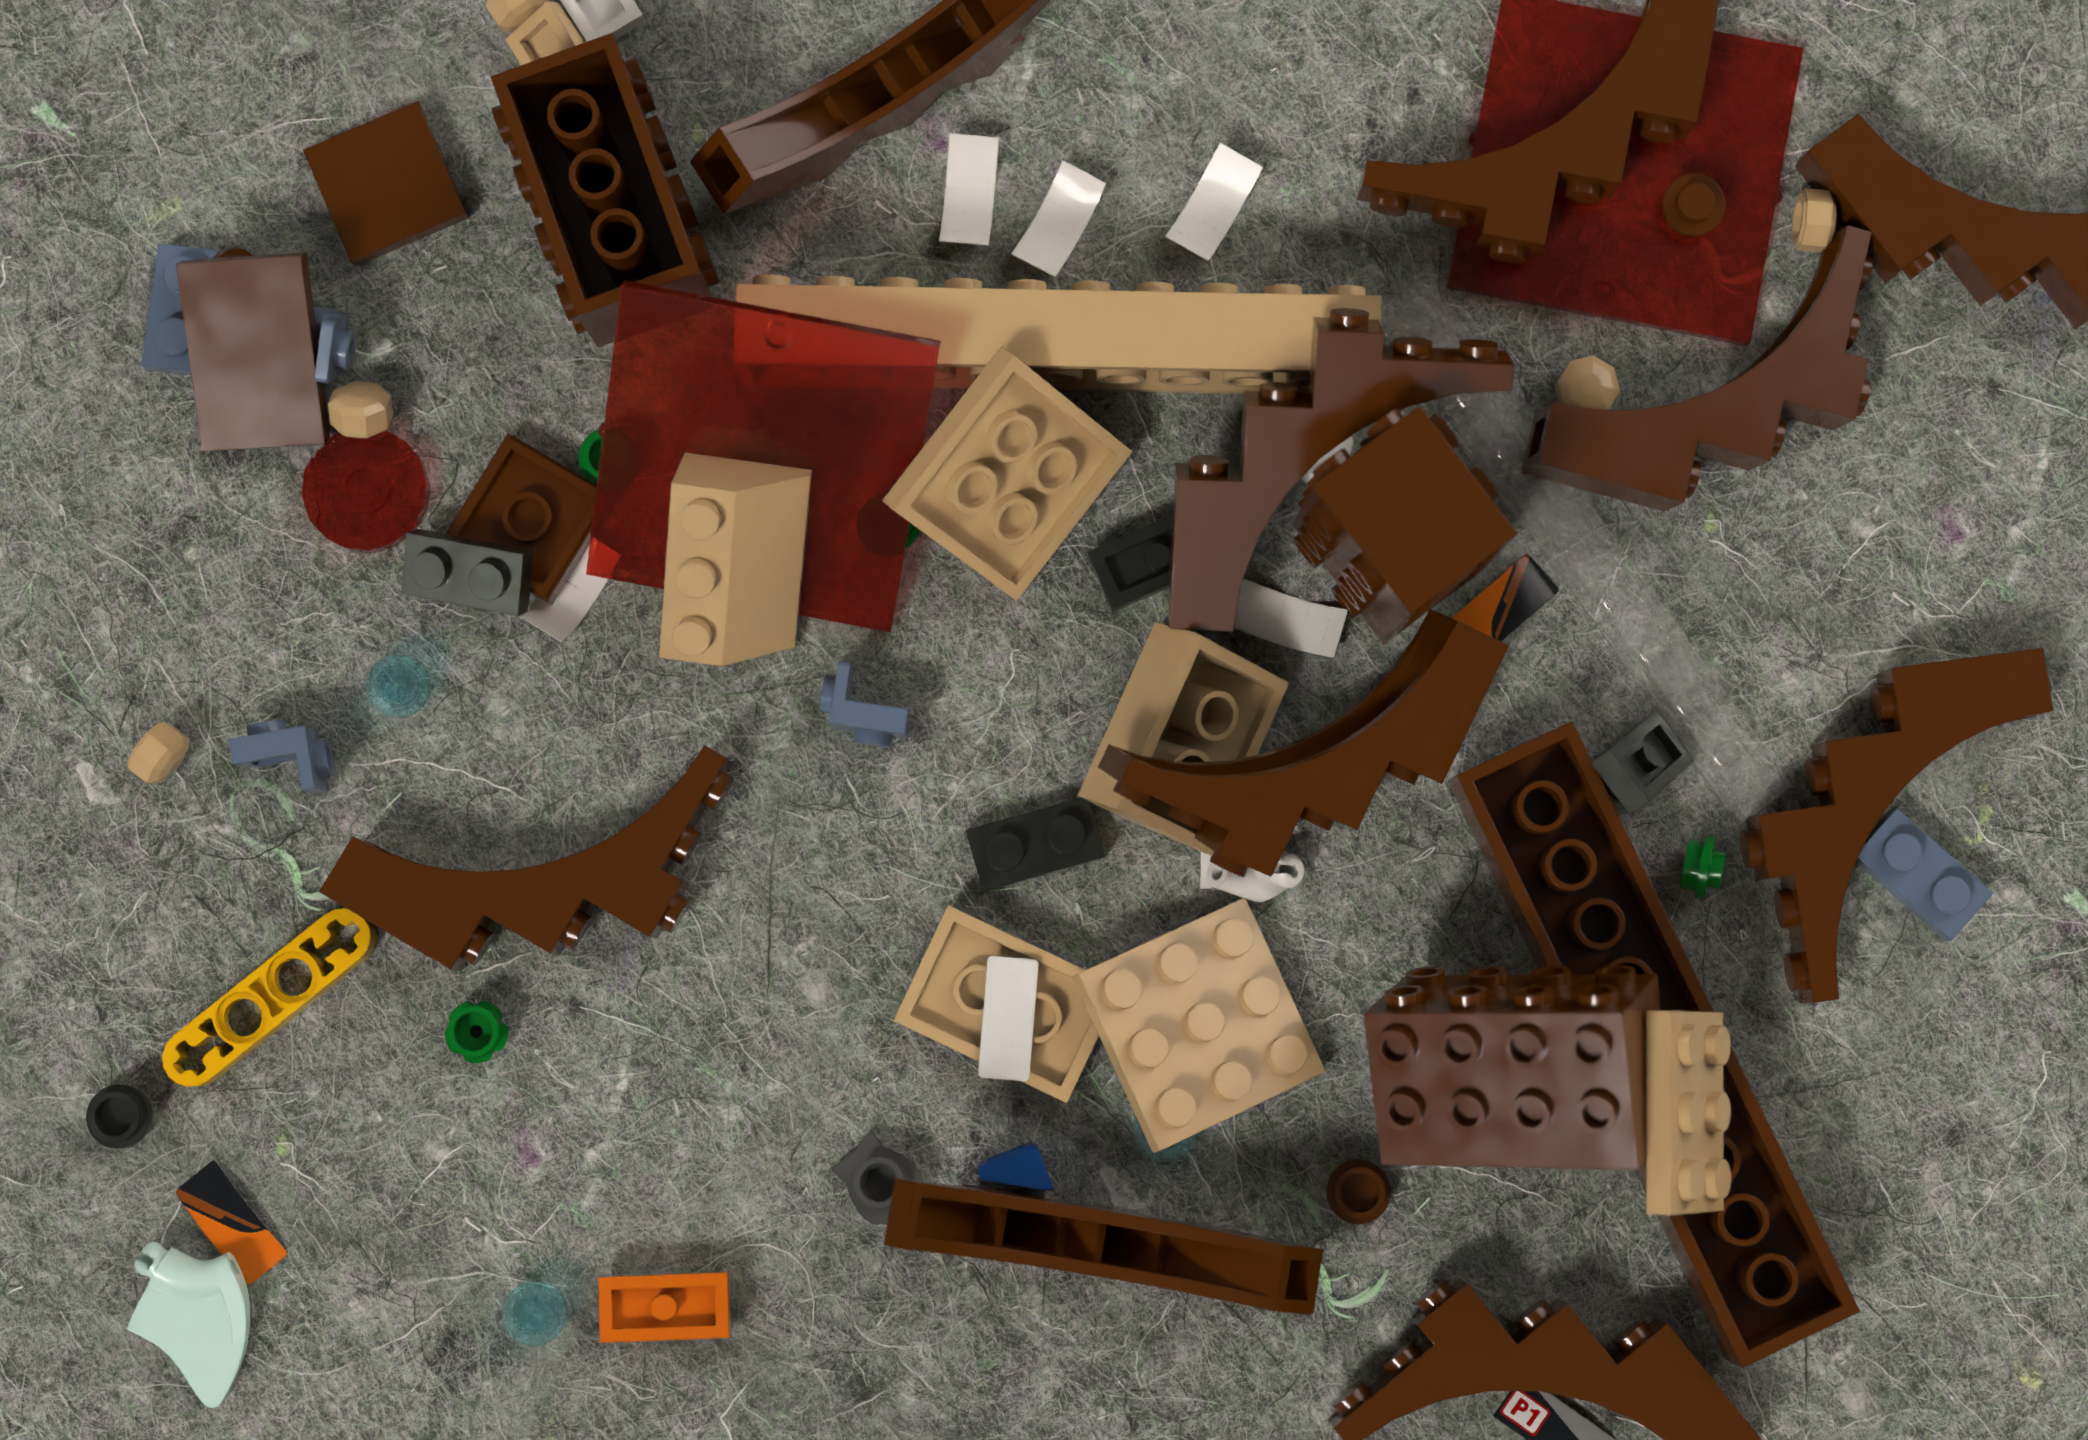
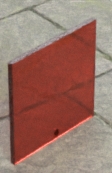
(1620, 253)
(765, 391)

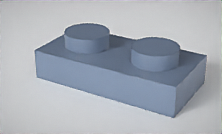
(165, 334)
(1922, 875)

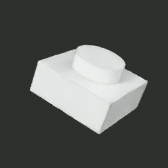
(603, 17)

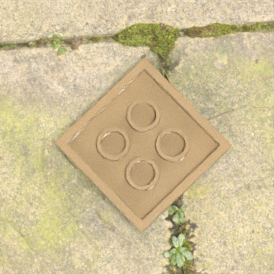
(1007, 474)
(1198, 1025)

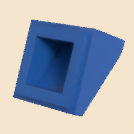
(1017, 1167)

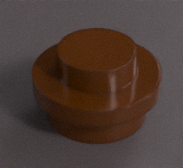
(1693, 205)
(1358, 1191)

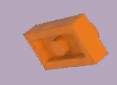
(664, 1306)

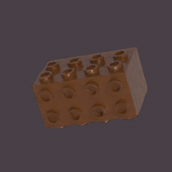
(599, 181)
(1400, 521)
(1512, 1068)

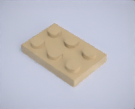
(950, 991)
(1686, 1112)

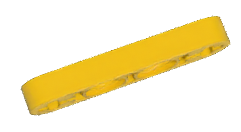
(264, 990)

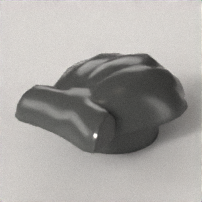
(871, 1177)

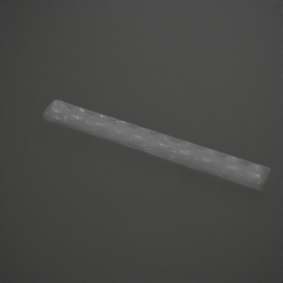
(1599, 575)

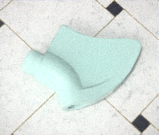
(195, 1316)

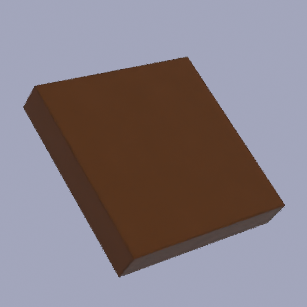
(386, 183)
(532, 506)

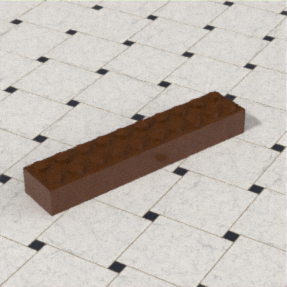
(1592, 906)

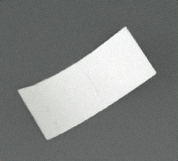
(969, 189)
(1215, 202)
(1060, 219)
(570, 605)
(1289, 620)

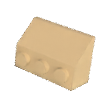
(733, 559)
(1185, 706)

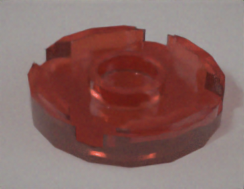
(366, 491)

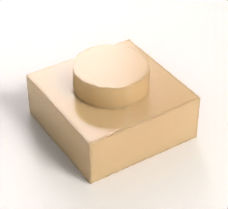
(544, 34)

